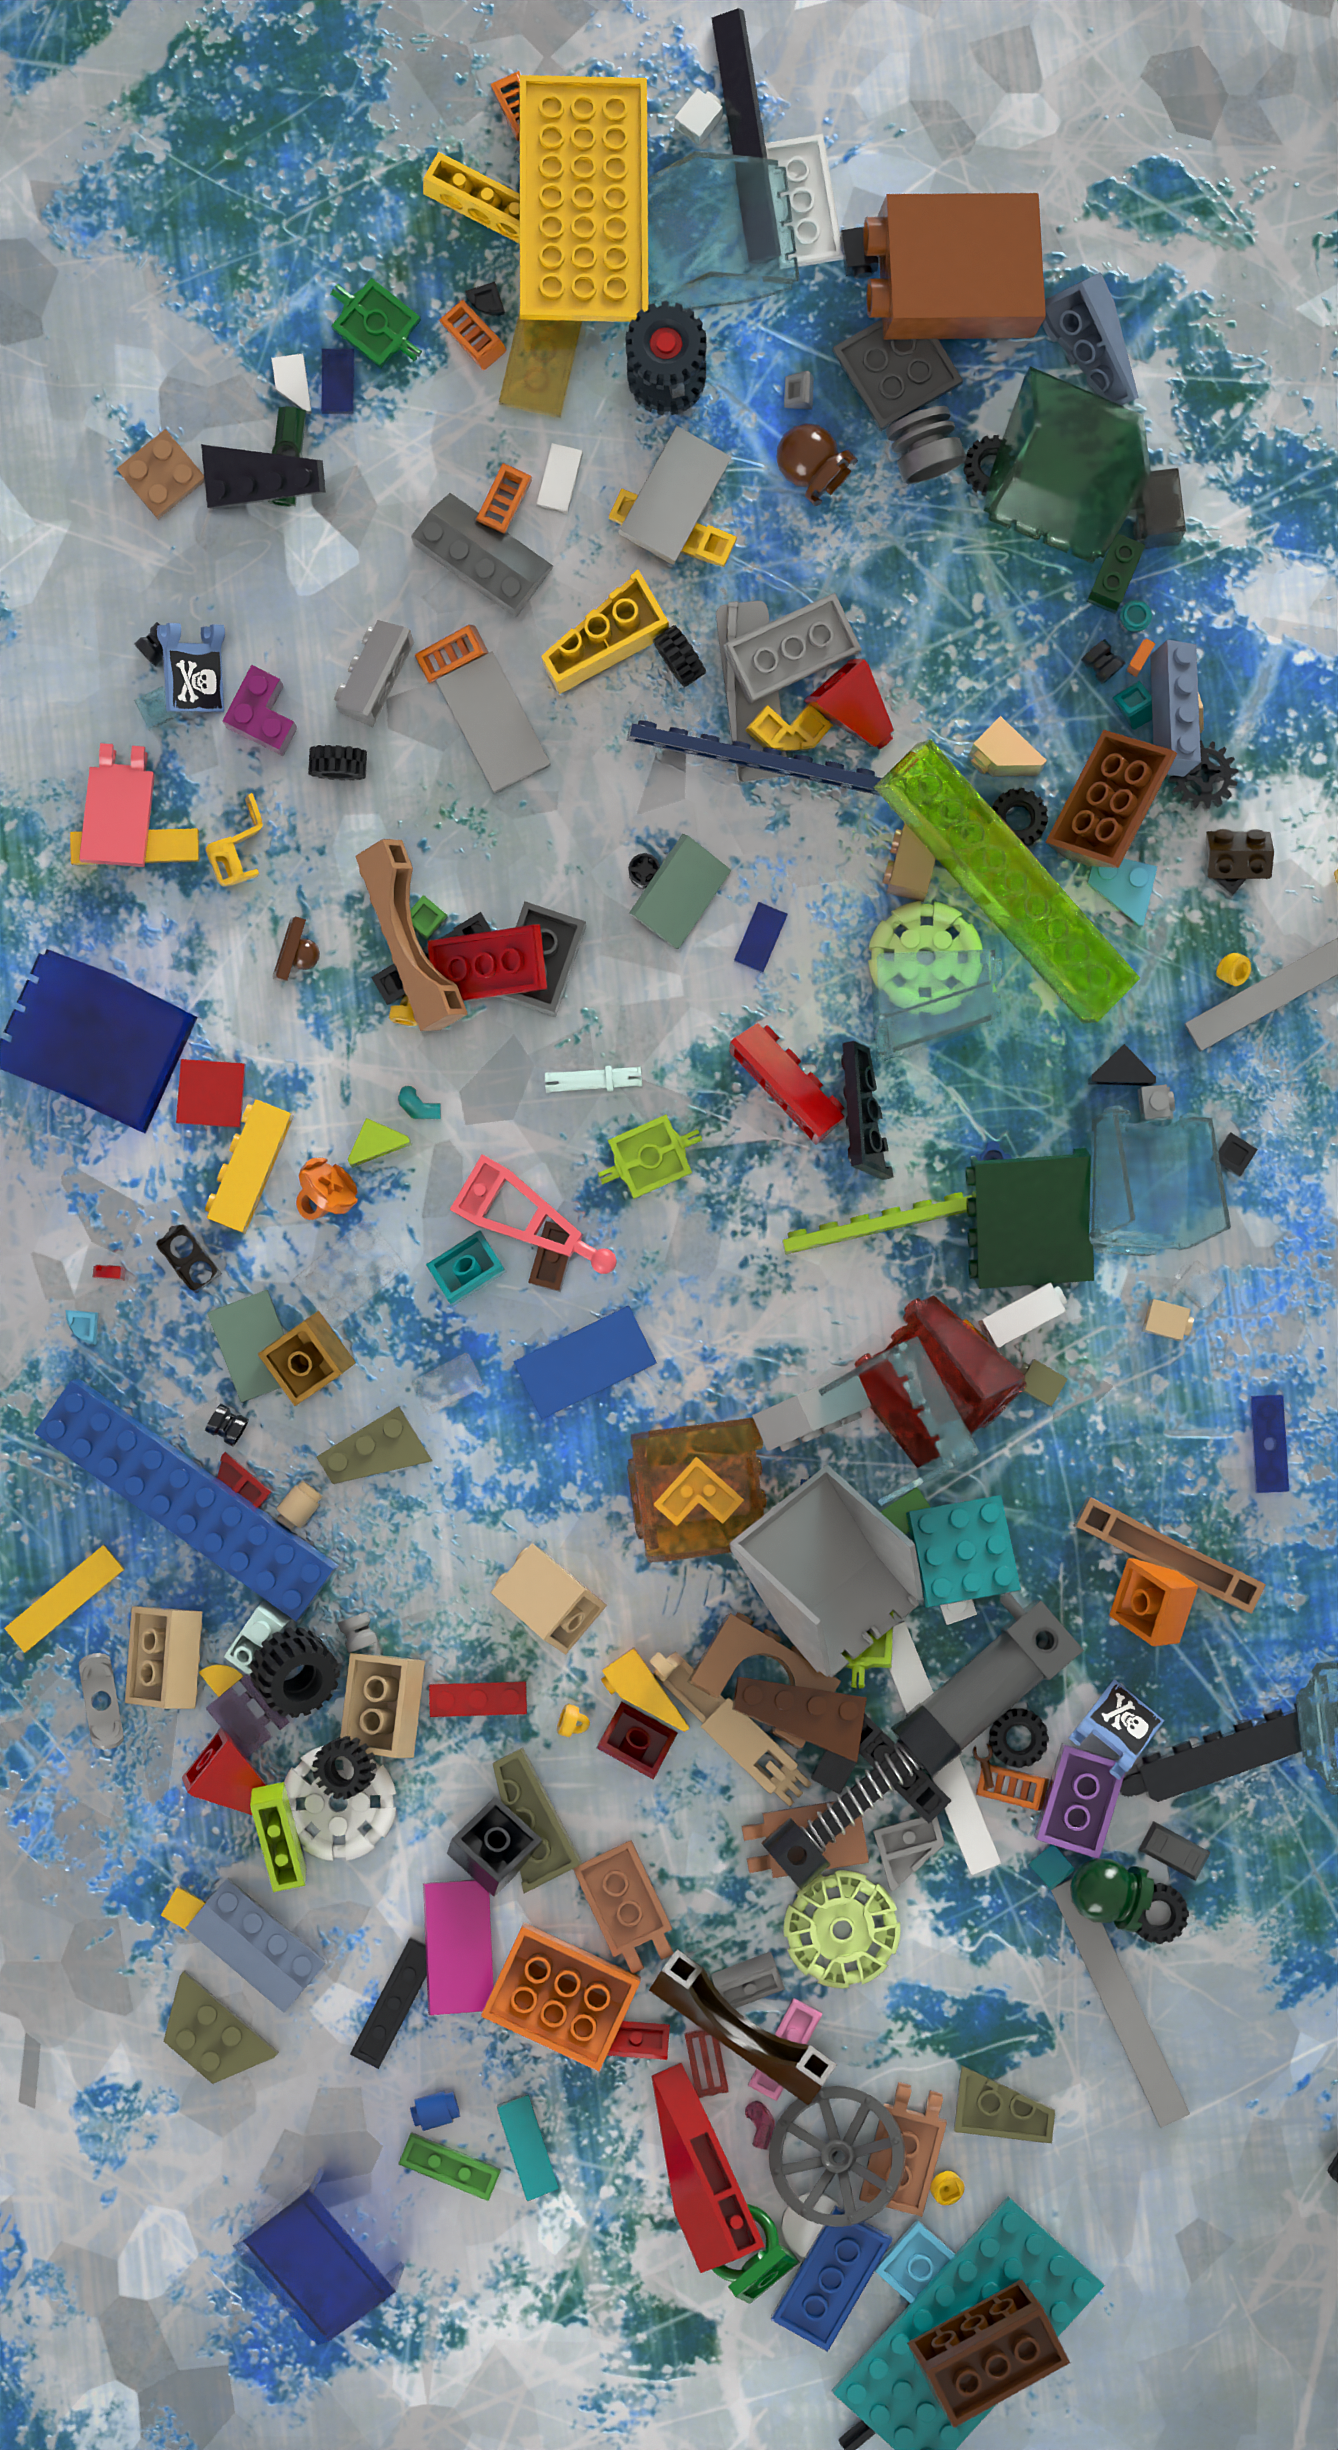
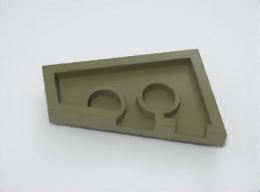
(999, 2111)

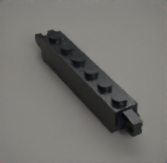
(1216, 1756)

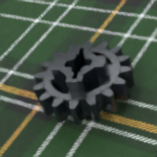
(1204, 789)

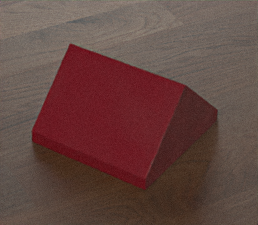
(637, 1740)

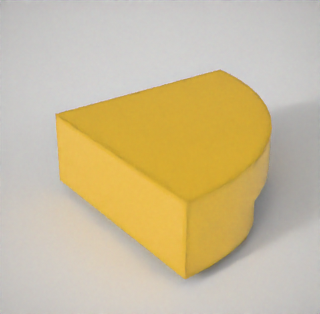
(220, 1677)

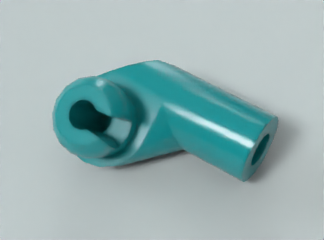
(415, 1107)

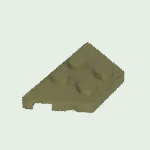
(211, 2034)

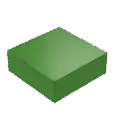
(426, 917)

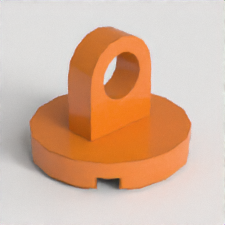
(327, 1187)

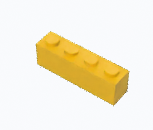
(249, 1166)

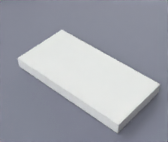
(810, 198)

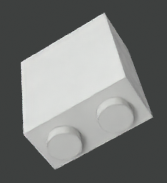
(1023, 1315)

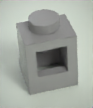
(1156, 1103)

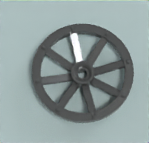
(829, 2151)

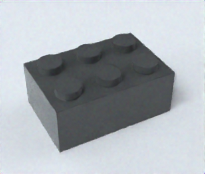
(560, 943)

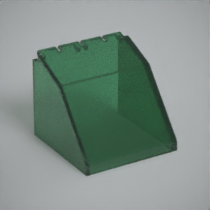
(1067, 467)

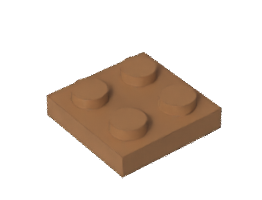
(161, 474)

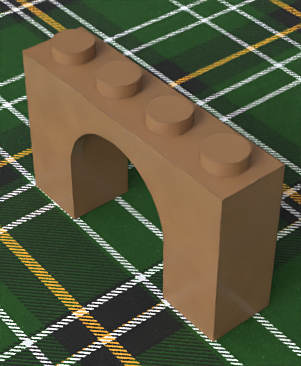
(737, 1641)

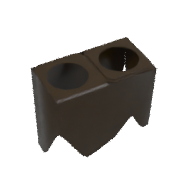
(185, 1263)

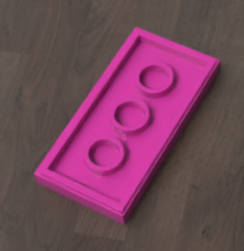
(457, 1946)

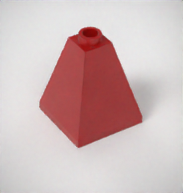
(854, 703)
(223, 1775)

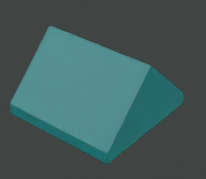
(466, 1268)

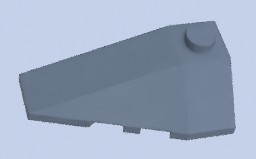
(1090, 332)

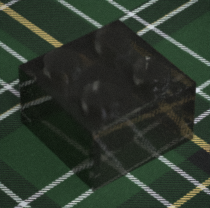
(1160, 511)

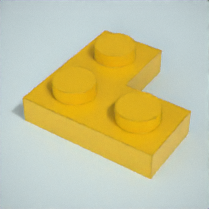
(696, 1486)

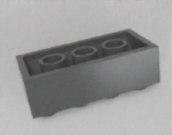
(480, 555)

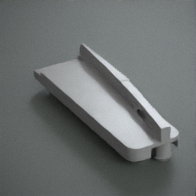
(733, 622)

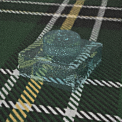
(153, 708)

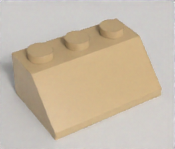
(163, 1657)
(383, 1703)

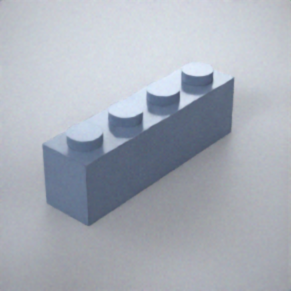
(1176, 704)

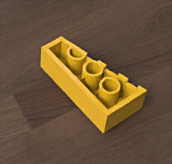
(606, 635)

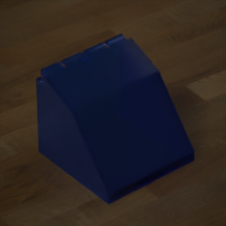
(95, 1039)
(314, 2265)

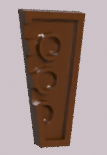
(814, 1715)

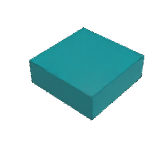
(1052, 1866)

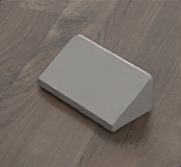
(748, 1980)

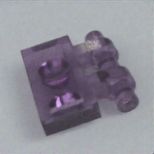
(240, 1722)

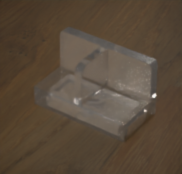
(447, 1384)

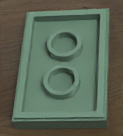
(680, 891)
(242, 1333)

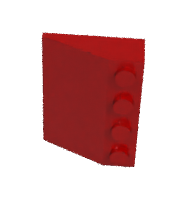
(786, 1083)

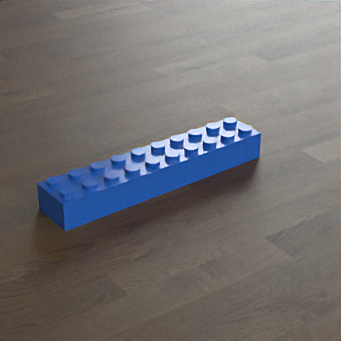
(186, 1499)

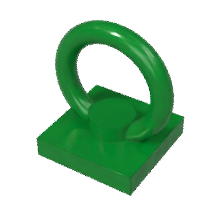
(764, 2267)

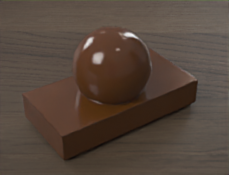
(295, 951)

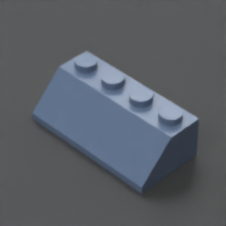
(255, 1945)

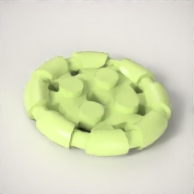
(922, 937)
(842, 1909)

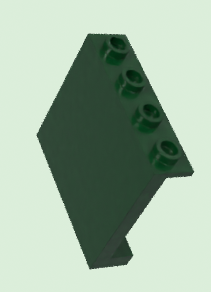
(1030, 1220)

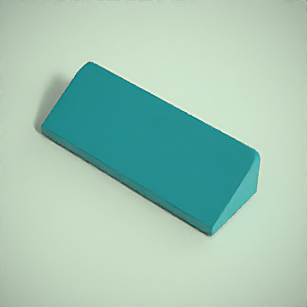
(527, 2147)

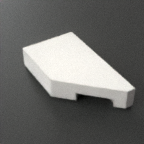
(292, 380)

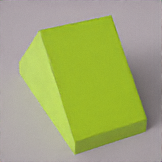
(376, 1141)

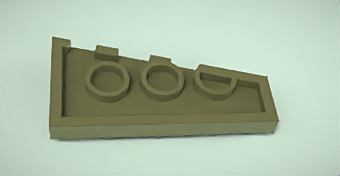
(528, 1800)

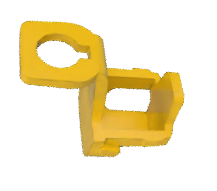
(225, 851)

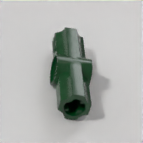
(289, 437)

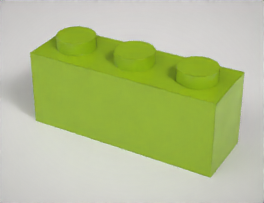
(278, 1837)

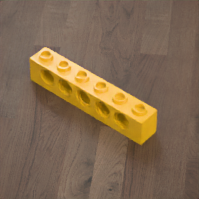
(474, 195)

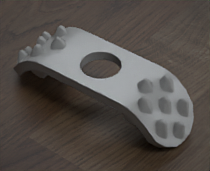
(104, 1725)

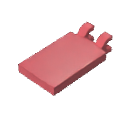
(117, 810)

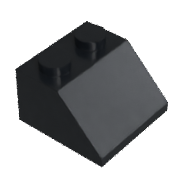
(493, 1846)

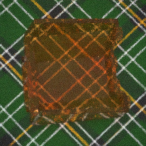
(663, 1455)

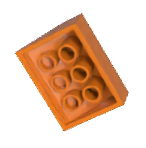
(561, 1996)

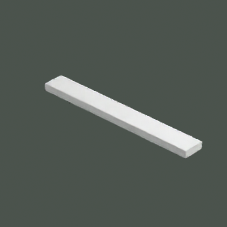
(952, 1780)

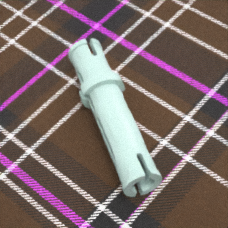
(593, 1079)

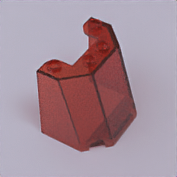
(969, 1367)

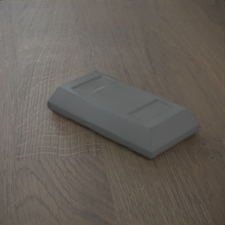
(1174, 1851)

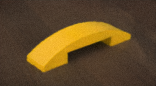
(703, 543)

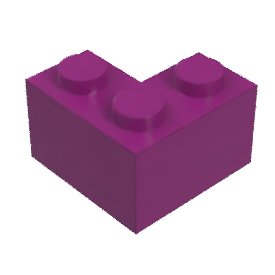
(253, 714)

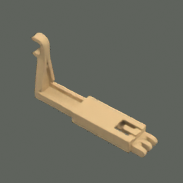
(731, 1730)

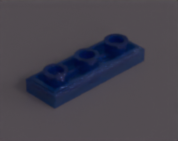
(1272, 1464)

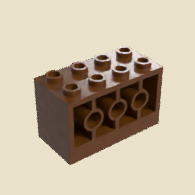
(988, 2353)

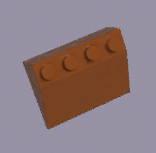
(1110, 800)

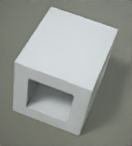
(699, 116)

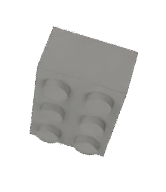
(810, 1414)

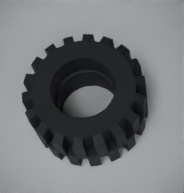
(309, 1686)

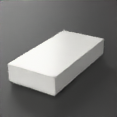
(559, 478)

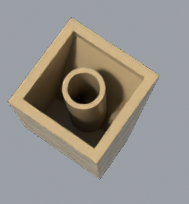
(548, 1598)

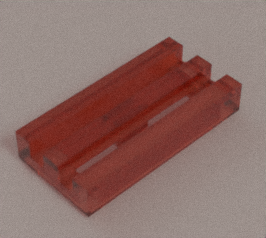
(712, 2089)

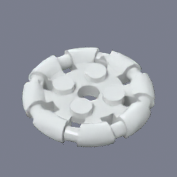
(340, 1822)

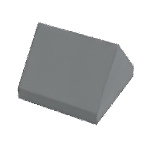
(799, 391)

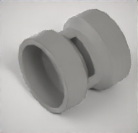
(360, 1639)

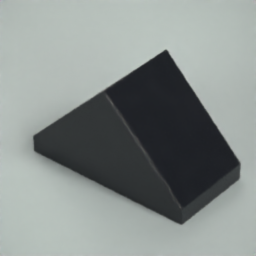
(1123, 1069)

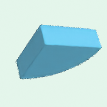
(83, 1325)

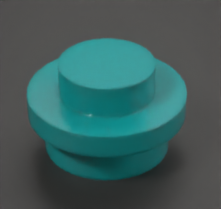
(1135, 616)

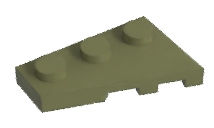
(375, 1449)

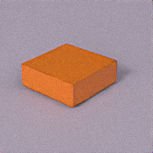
(1140, 657)

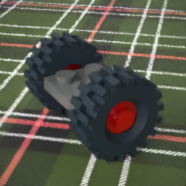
(666, 358)

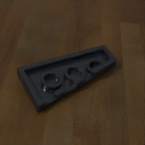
(253, 477)
(863, 1112)

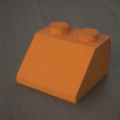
(1153, 1602)

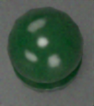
(1110, 1893)

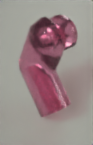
(763, 2121)

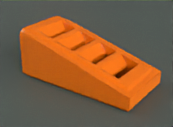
(501, 98)
(487, 349)
(515, 476)
(457, 637)
(1039, 1795)

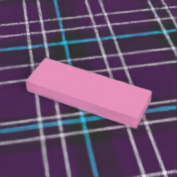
(795, 2026)

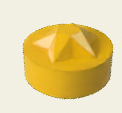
(947, 2188)

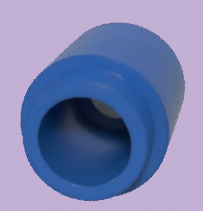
(435, 2110)

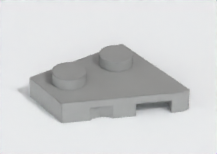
(907, 1847)

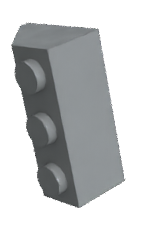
(374, 671)

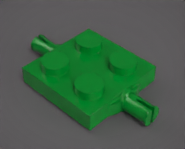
(376, 322)

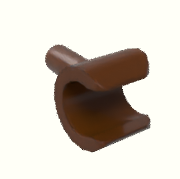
(985, 1765)

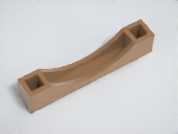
(388, 879)
(1163, 1551)

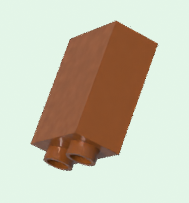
(957, 266)

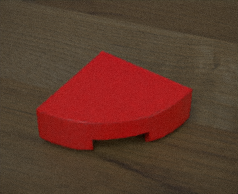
(109, 1272)

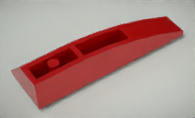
(700, 2177)

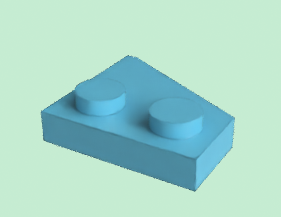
(1125, 887)

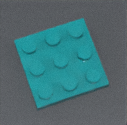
(963, 1551)

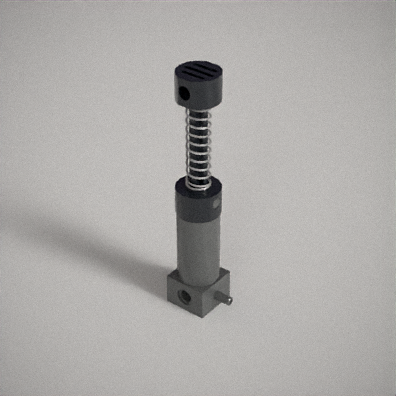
(938, 1728)

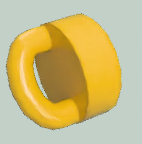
(1234, 969)
(402, 1013)
(568, 1720)

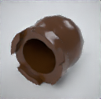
(811, 460)

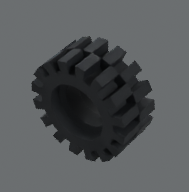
(975, 455)
(679, 656)
(337, 762)
(1032, 804)
(1038, 1738)
(328, 1774)
(1177, 1919)

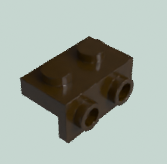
(1239, 854)

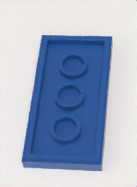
(585, 1362)
(830, 2281)

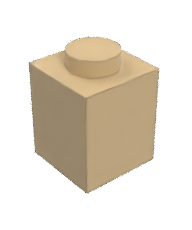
(1167, 1320)

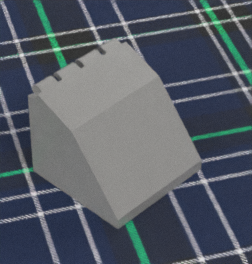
(830, 1569)

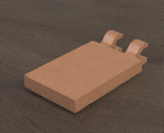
(847, 1851)
(625, 1903)
(922, 2143)

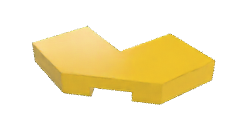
(801, 734)

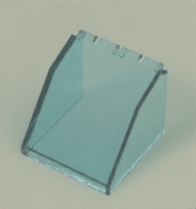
(719, 231)
(925, 1389)

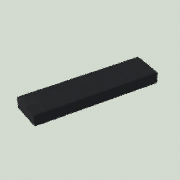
(392, 2005)

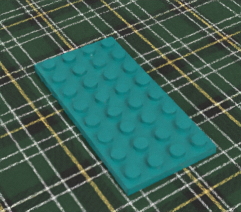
(886, 2382)

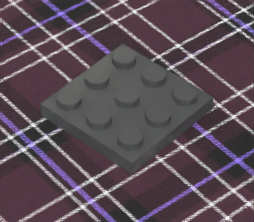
(895, 374)

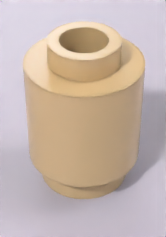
(298, 1505)

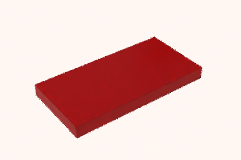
(492, 962)

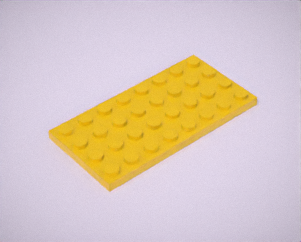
(583, 198)

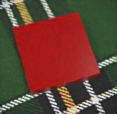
(210, 1093)

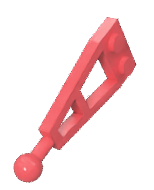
(482, 1189)

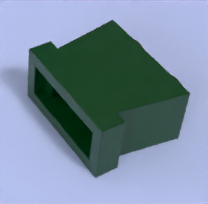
(1116, 573)

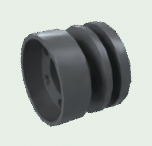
(924, 440)

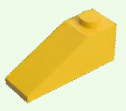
(638, 1685)

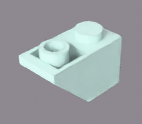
(261, 1625)

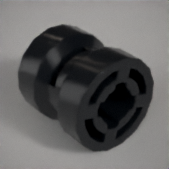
(147, 648)
(1103, 661)
(646, 866)
(219, 1422)

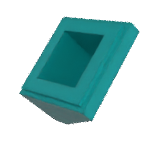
(1135, 705)

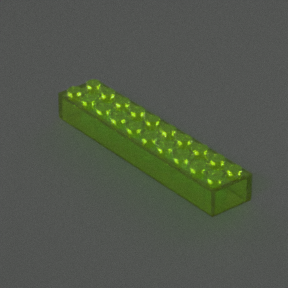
(1007, 882)

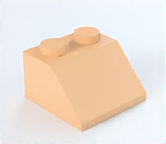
(1005, 752)

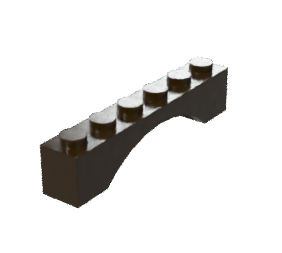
(790, 2064)

